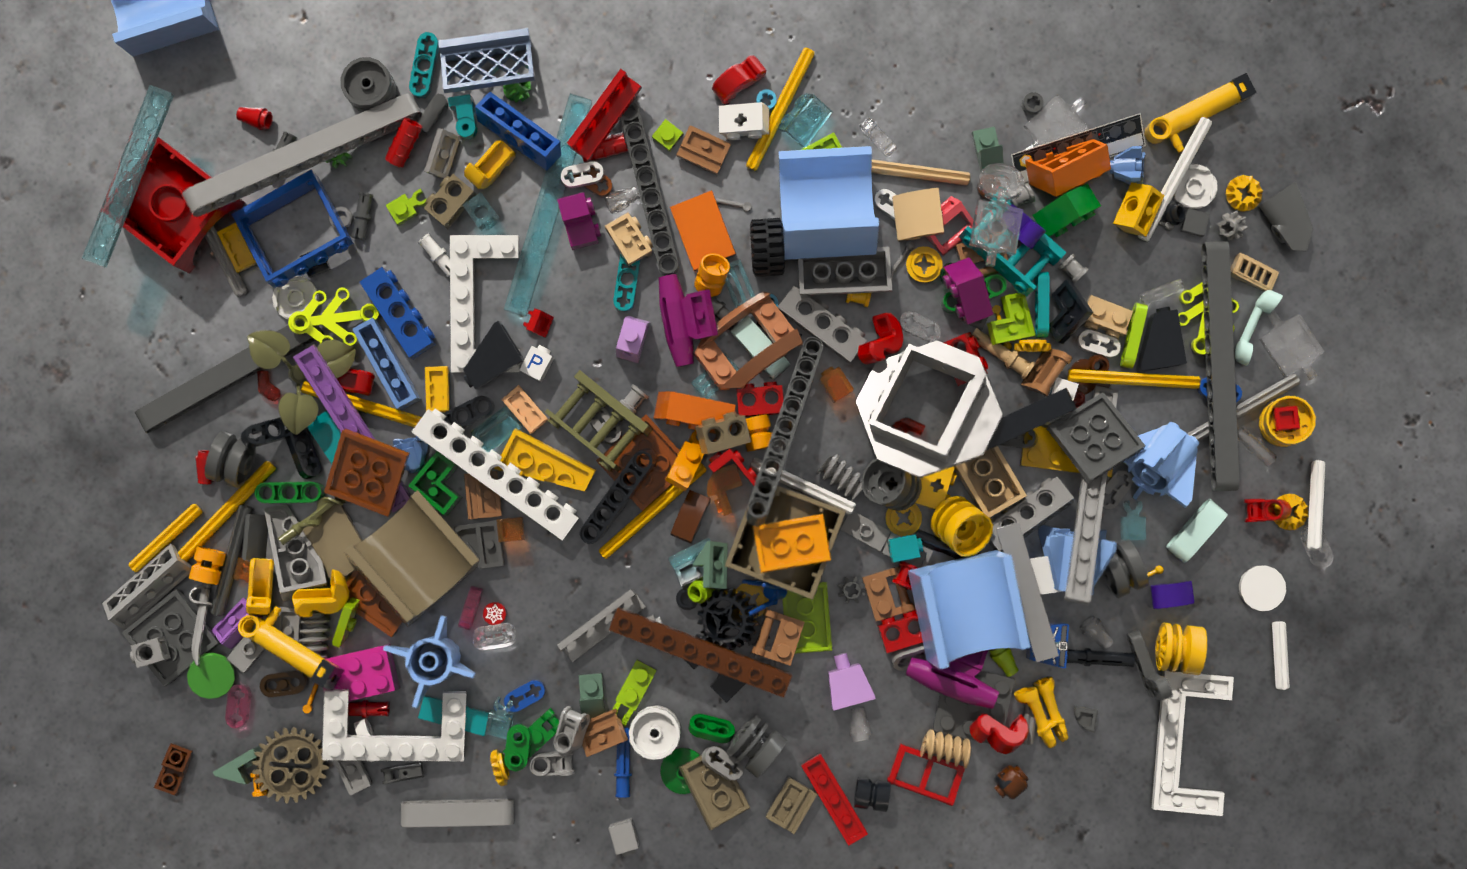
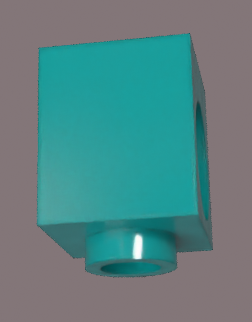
(904, 548)

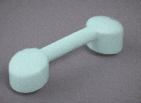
(1265, 303)

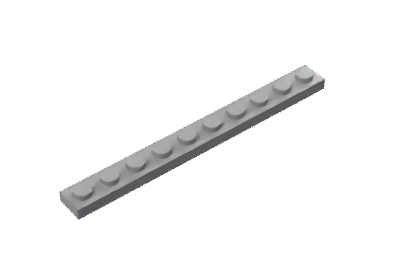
(1087, 530)

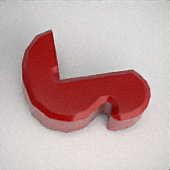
(738, 78)
(890, 339)
(357, 382)
(1000, 737)

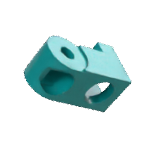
(466, 124)

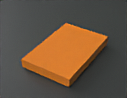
(702, 228)

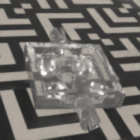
(1055, 121)
(996, 227)
(1291, 345)

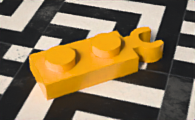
(685, 463)

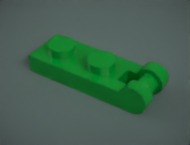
(539, 733)

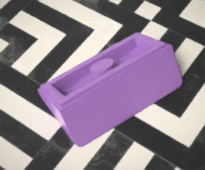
(227, 628)

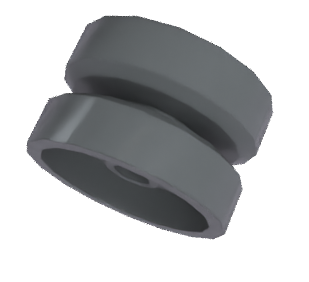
(367, 83)
(229, 460)
(1125, 570)

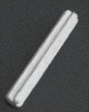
(1316, 505)

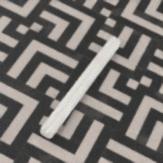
(1179, 170)

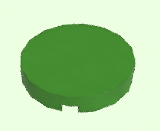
(212, 677)

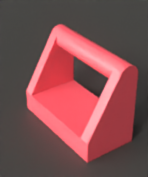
(950, 209)

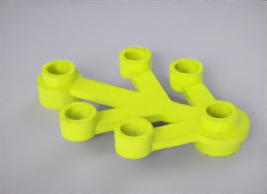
(1194, 311)
(328, 318)

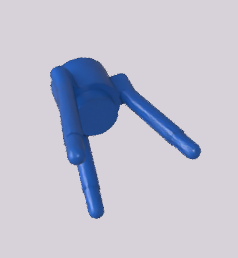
(770, 591)

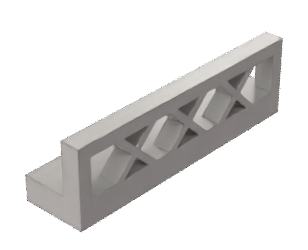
(148, 590)
(598, 626)

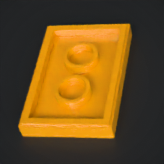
(792, 543)

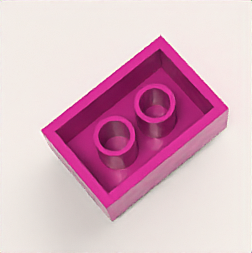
(367, 672)

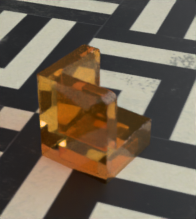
(510, 529)

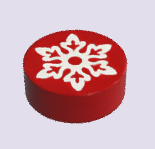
(494, 613)

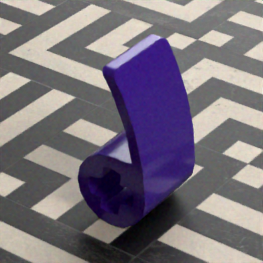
(1030, 231)
(1172, 595)

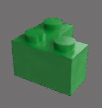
(1068, 209)
(432, 485)

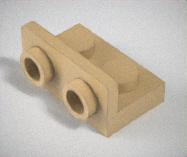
(629, 239)
(1108, 317)

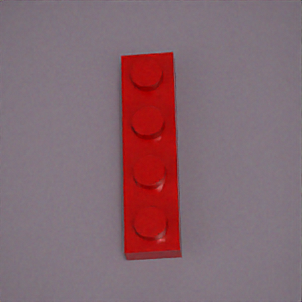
(834, 799)

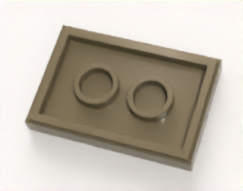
(332, 538)
(715, 796)

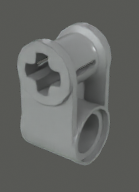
(571, 726)
(554, 764)

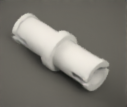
(436, 253)

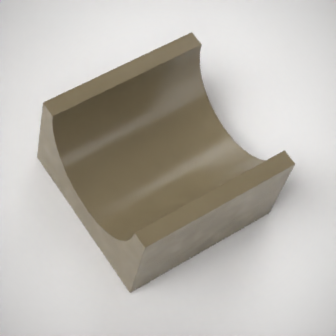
(786, 506)
(413, 559)

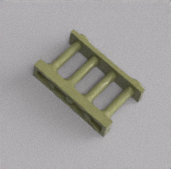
(601, 400)

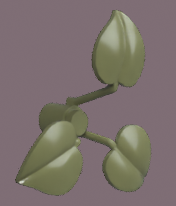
(298, 410)

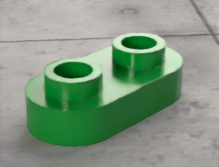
(711, 728)
(517, 748)

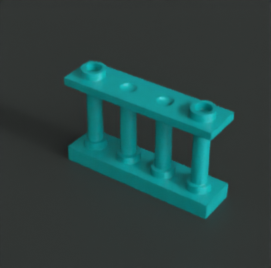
(1046, 247)

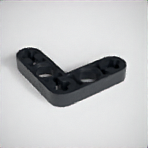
(291, 440)

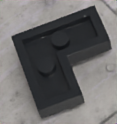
(1073, 314)

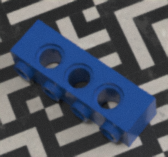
(518, 131)
(374, 286)

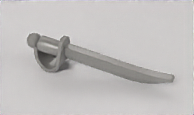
(203, 605)

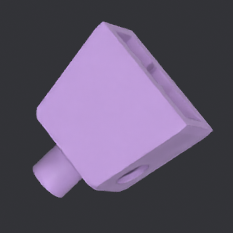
(632, 339)
(848, 684)

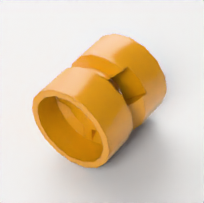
(712, 274)
(759, 432)
(204, 573)

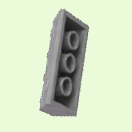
(845, 274)

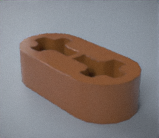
(594, 187)

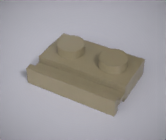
(791, 805)

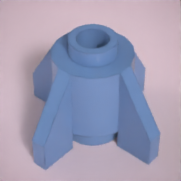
(1129, 165)
(417, 450)

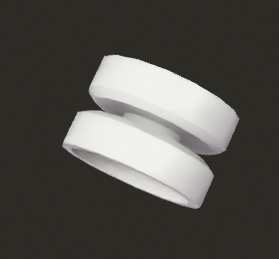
(648, 744)

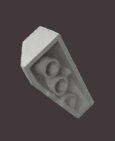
(296, 561)

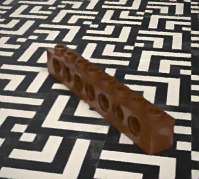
(700, 652)

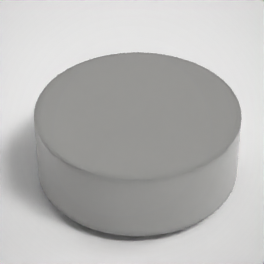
(345, 215)

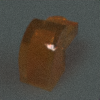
(720, 482)

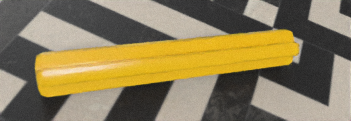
(165, 537)

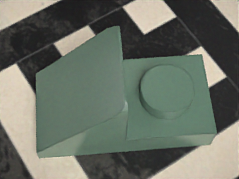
(987, 147)
(713, 561)
(591, 694)
(235, 770)

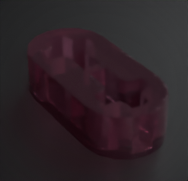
(470, 608)
(232, 705)

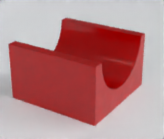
(161, 214)

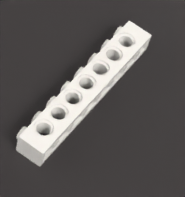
(558, 526)

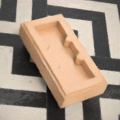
(525, 409)

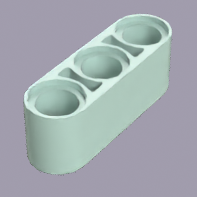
(754, 342)
(1196, 530)

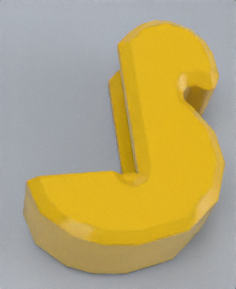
(490, 165)
(260, 586)
(322, 600)

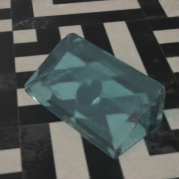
(496, 428)

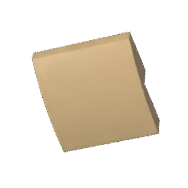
(918, 214)

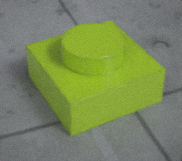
(667, 135)

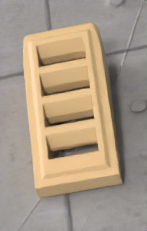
(1236, 267)

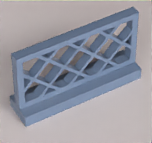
(486, 46)

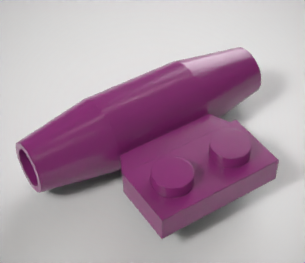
(684, 318)
(957, 680)

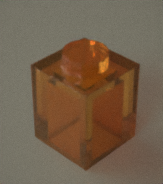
(835, 383)

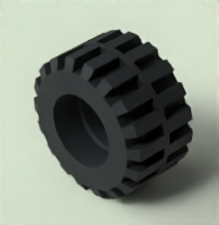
(767, 247)

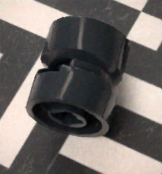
(872, 794)

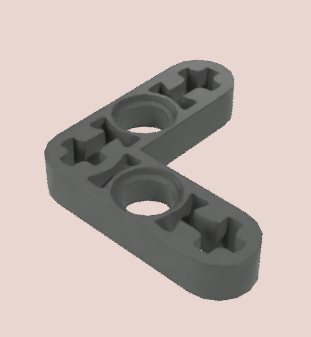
(1155, 684)

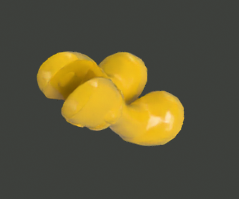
(1030, 696)

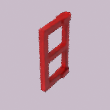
(950, 800)

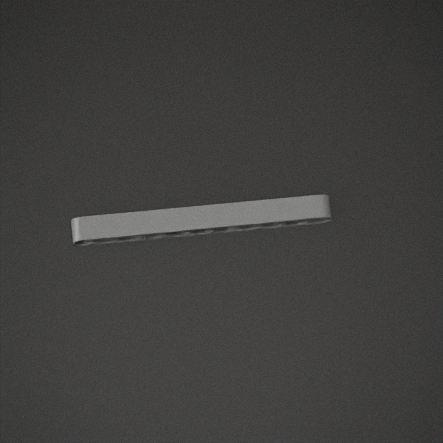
(300, 155)

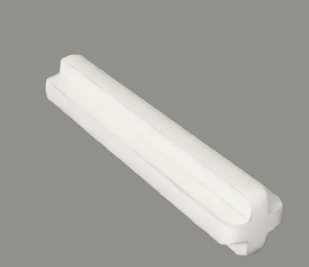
(1280, 655)

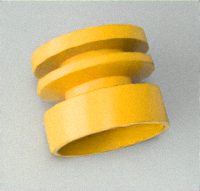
(1290, 437)
(961, 526)
(1185, 648)

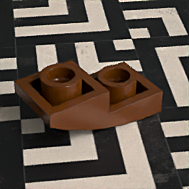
(690, 516)
(174, 769)

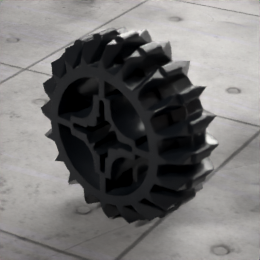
(712, 612)

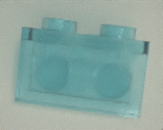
(805, 119)

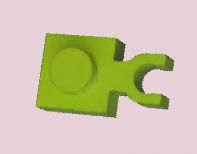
(404, 208)

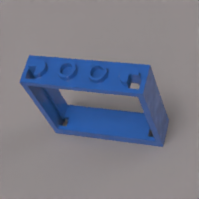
(273, 202)

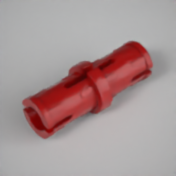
(368, 709)

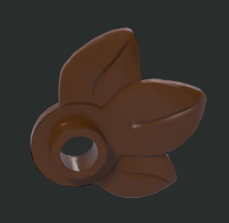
(1084, 364)

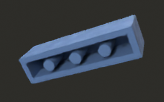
(386, 364)

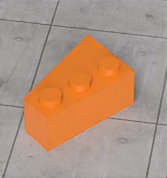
(1069, 169)
(689, 410)

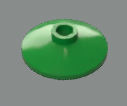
(670, 769)

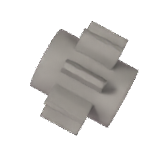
(1232, 225)

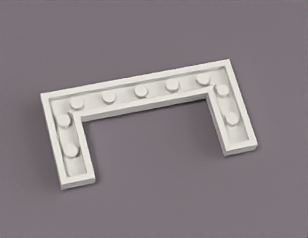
(462, 311)
(340, 746)
(1166, 789)

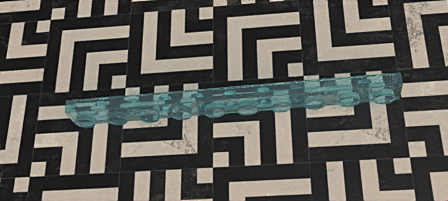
(545, 212)

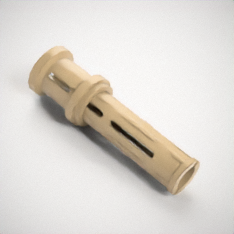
(1011, 359)

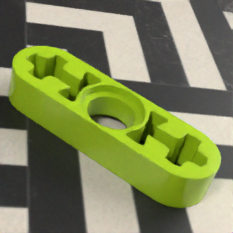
(1133, 335)

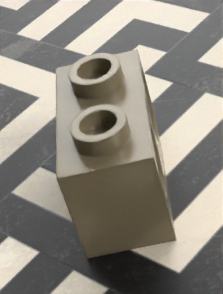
(454, 204)
(723, 438)

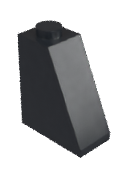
(1162, 342)
(492, 357)

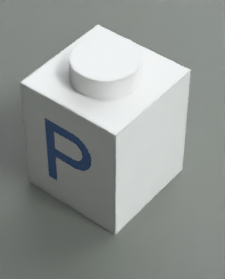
(537, 362)

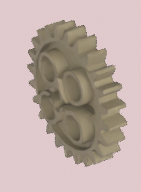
(287, 786)

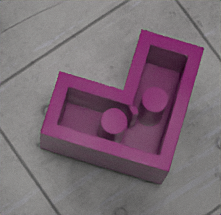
(577, 217)
(969, 289)

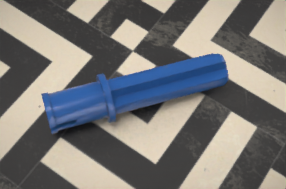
(623, 768)

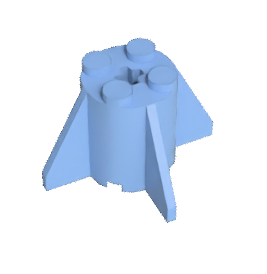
(1165, 463)
(1058, 545)
(422, 666)

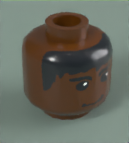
(1011, 782)

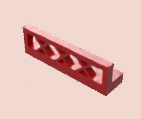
(604, 115)

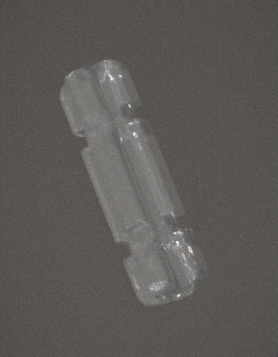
(1161, 291)

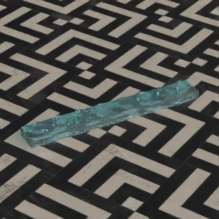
(128, 176)

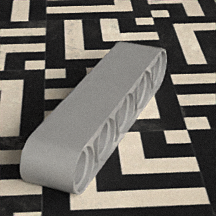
(457, 813)

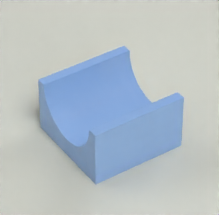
(160, 23)
(827, 203)
(968, 607)

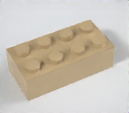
(990, 482)

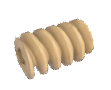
(946, 747)

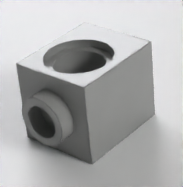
(159, 649)
(624, 837)

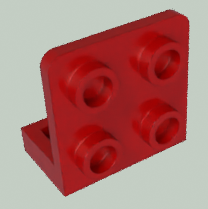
(719, 460)

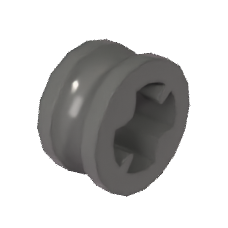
(1028, 97)

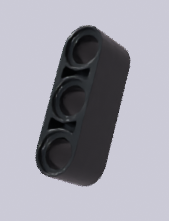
(471, 408)

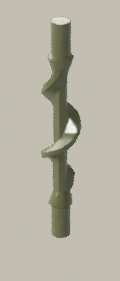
(313, 520)

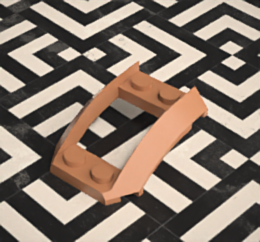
(773, 323)

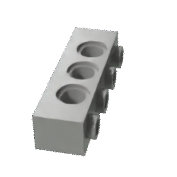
(845, 350)
(1050, 488)

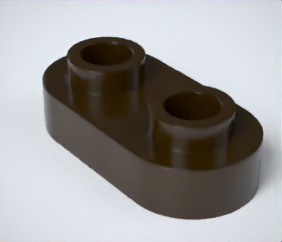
(284, 684)

